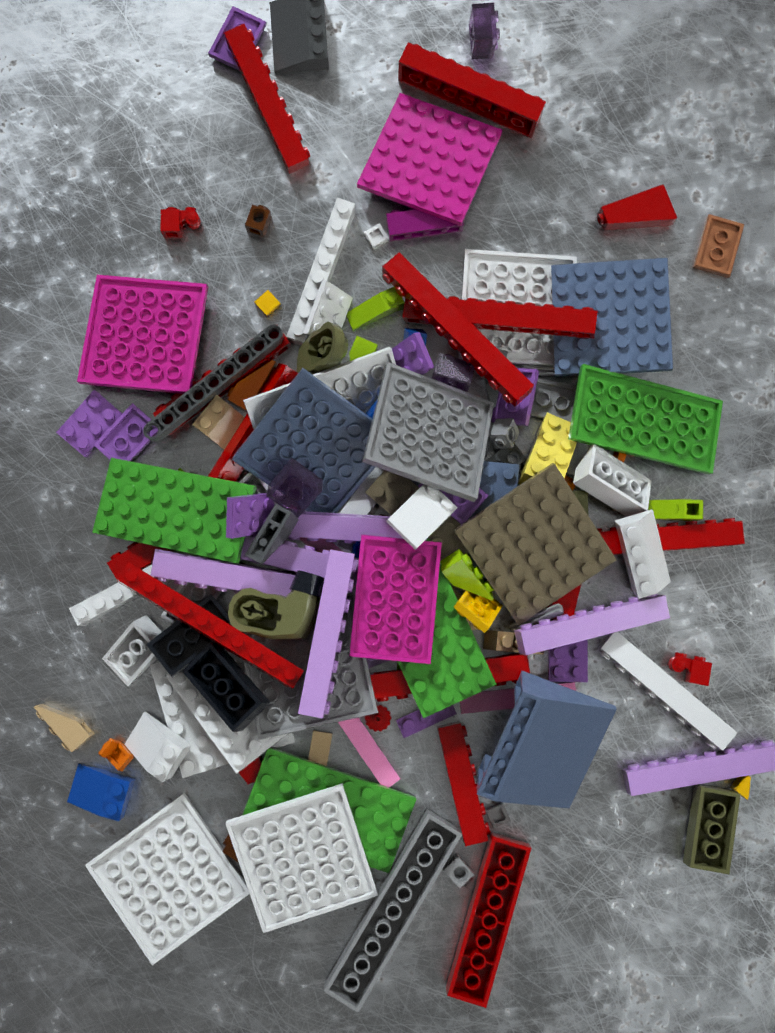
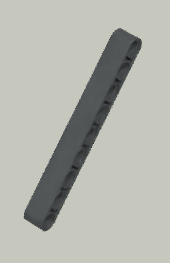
(204, 384)

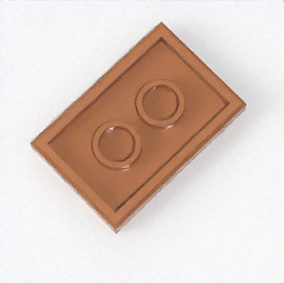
(718, 246)

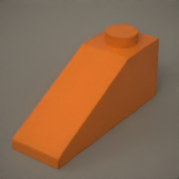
(251, 385)

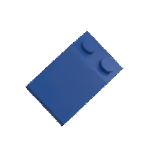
(101, 791)

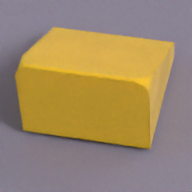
(742, 786)

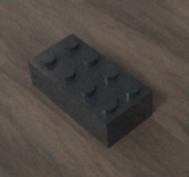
(181, 643)
(226, 687)

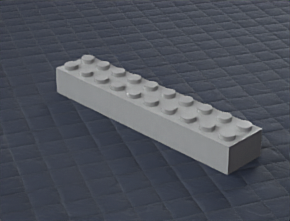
(392, 910)

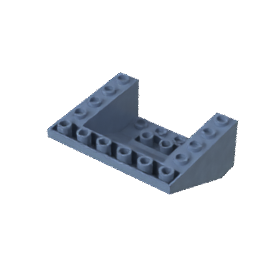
(544, 745)

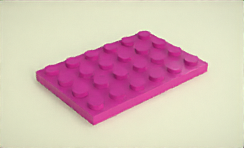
(395, 600)

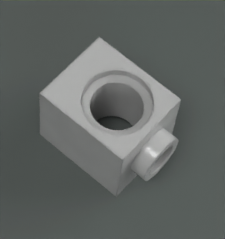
(504, 433)
(457, 862)

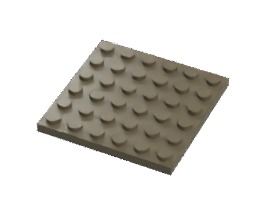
(535, 544)

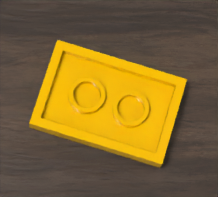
(478, 610)

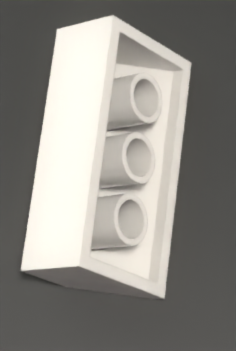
(613, 482)
(643, 553)

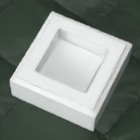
(376, 236)

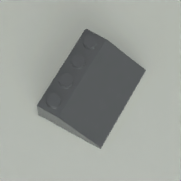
(299, 35)

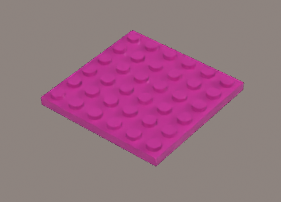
(430, 159)
(143, 334)

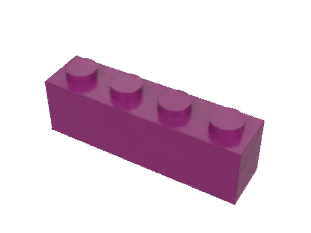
(417, 224)

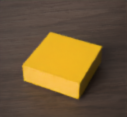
(267, 303)

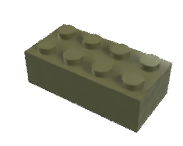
(711, 828)

